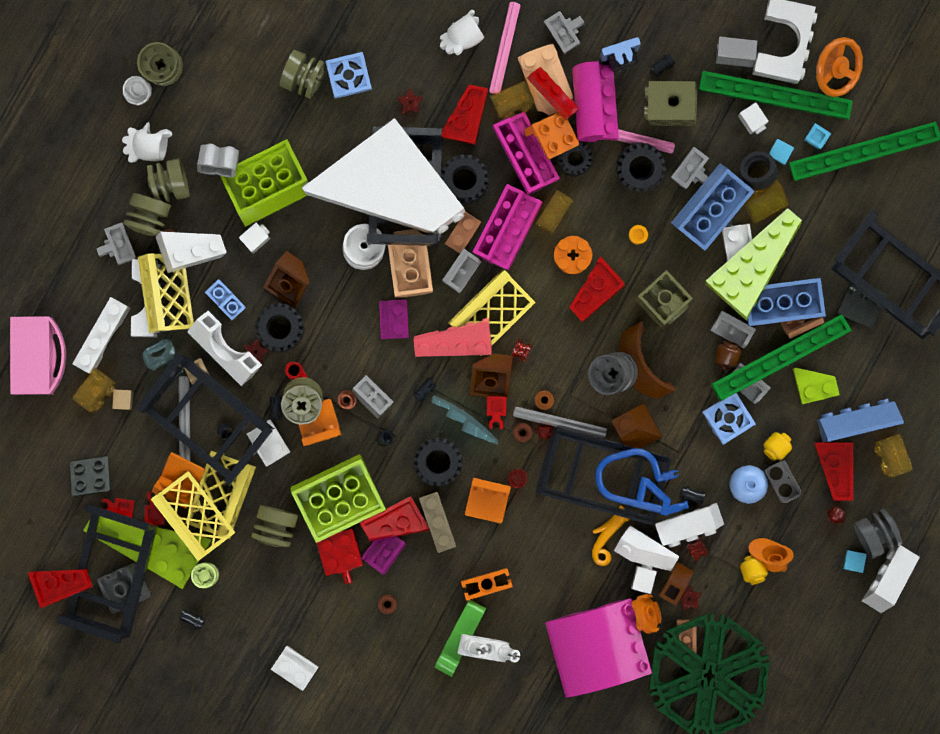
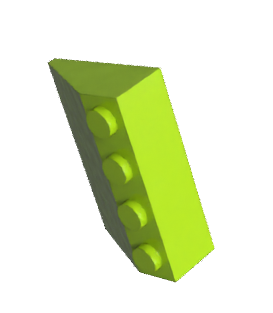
(266, 183)
(337, 498)

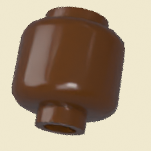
(727, 355)

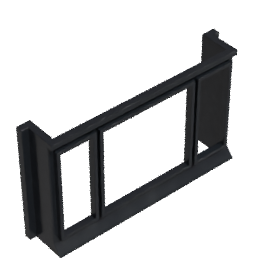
(427, 136)
(873, 294)
(162, 384)
(606, 445)
(93, 627)

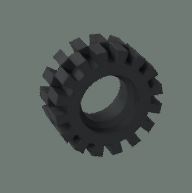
(582, 167)

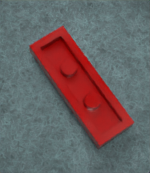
(553, 93)

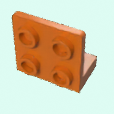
(553, 135)
(323, 428)
(175, 468)
(487, 500)

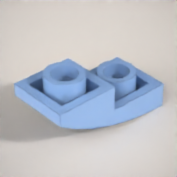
(225, 299)

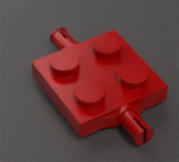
(340, 554)

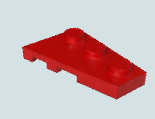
(467, 117)
(395, 521)
(58, 585)

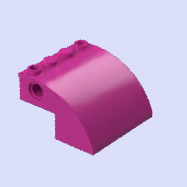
(598, 648)

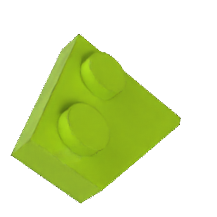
(814, 385)

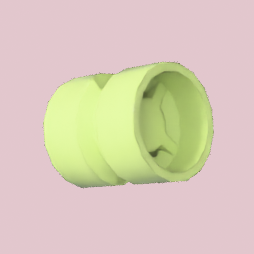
(205, 575)

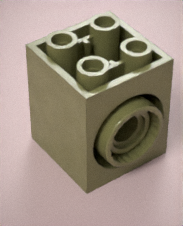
(662, 94)
(664, 299)

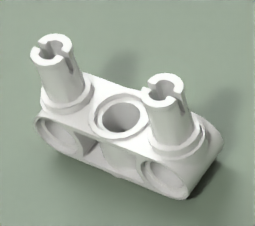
(486, 648)

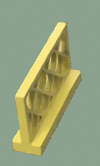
(153, 293)
(484, 297)
(235, 501)
(179, 526)

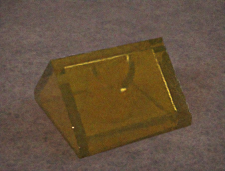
(766, 201)

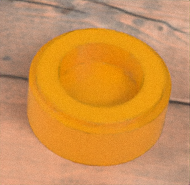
(638, 234)

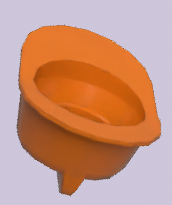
(772, 554)

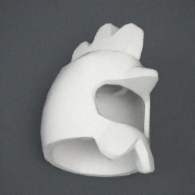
(462, 34)
(144, 145)

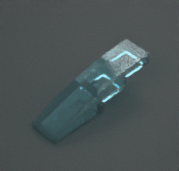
(470, 425)

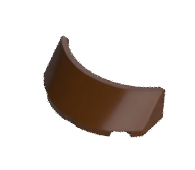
(646, 381)

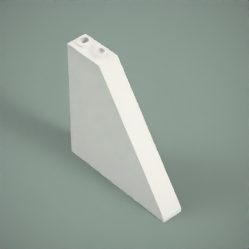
(389, 181)

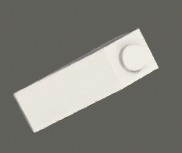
(644, 550)

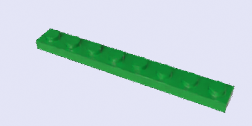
(775, 95)
(864, 151)
(780, 357)

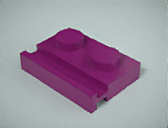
(393, 319)
(383, 553)

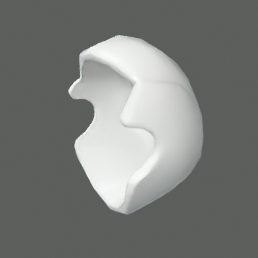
(137, 90)

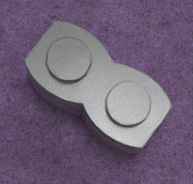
(218, 160)

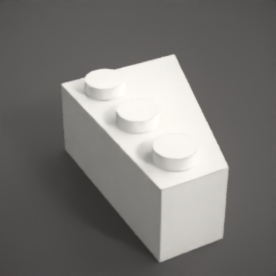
(188, 249)
(690, 525)
(891, 579)

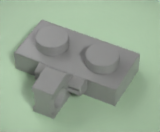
(564, 30)
(691, 169)
(117, 244)

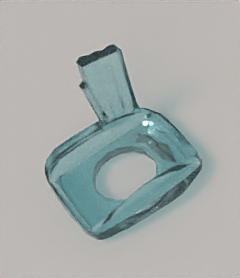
(166, 358)

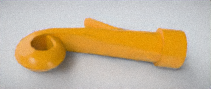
(608, 530)

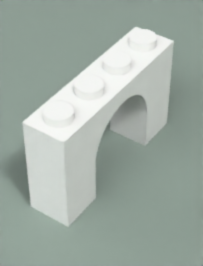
(800, 19)

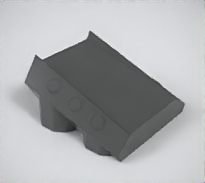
(118, 584)

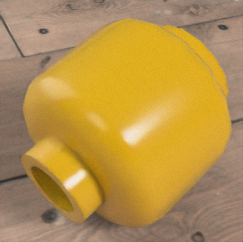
(777, 446)
(753, 570)

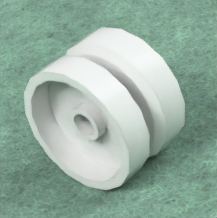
(355, 255)

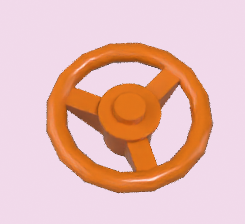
(834, 64)

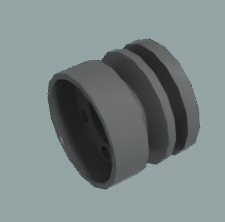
(603, 375)
(880, 532)

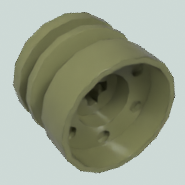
(152, 56)
(302, 74)
(168, 181)
(146, 214)
(302, 390)
(274, 526)

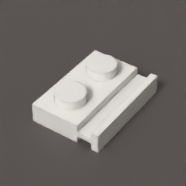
(735, 239)
(272, 448)
(294, 668)

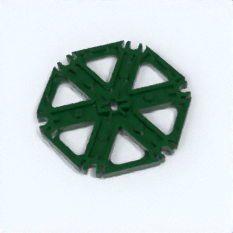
(725, 668)

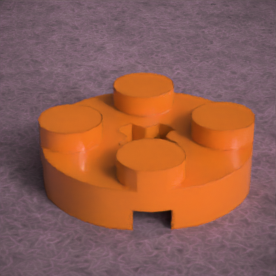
(565, 263)
(646, 613)

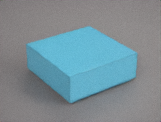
(817, 136)
(781, 151)
(854, 561)

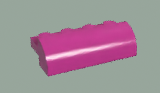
(596, 102)
(525, 153)
(507, 227)

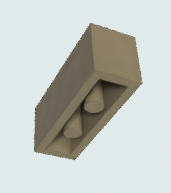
(437, 522)

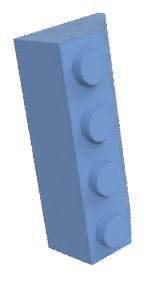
(712, 206)
(788, 302)
(859, 421)

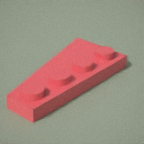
(459, 341)

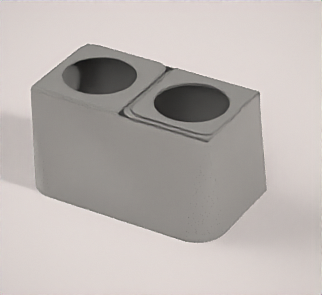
(796, 491)

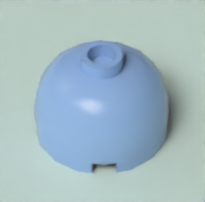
(748, 484)

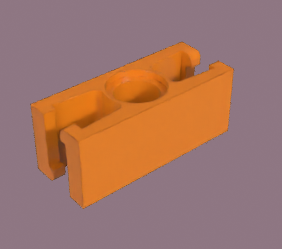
(479, 579)

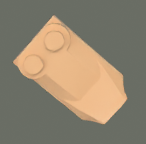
(548, 60)
(410, 268)

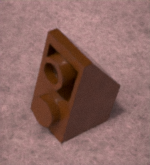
(675, 583)

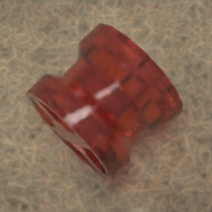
(521, 350)
(517, 478)
(697, 549)

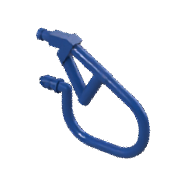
(645, 483)

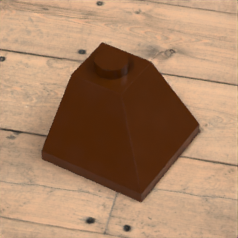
(288, 280)
(491, 376)
(636, 427)

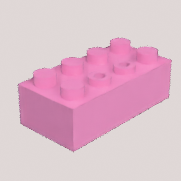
(34, 356)

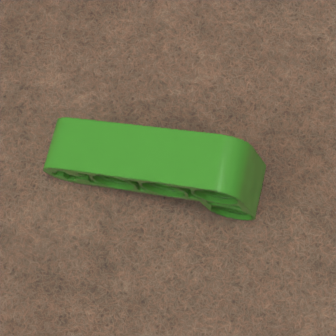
(466, 625)

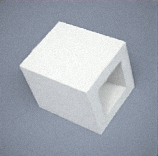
(753, 119)
(255, 237)
(643, 578)

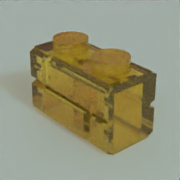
(512, 100)
(554, 212)
(94, 390)
(893, 456)

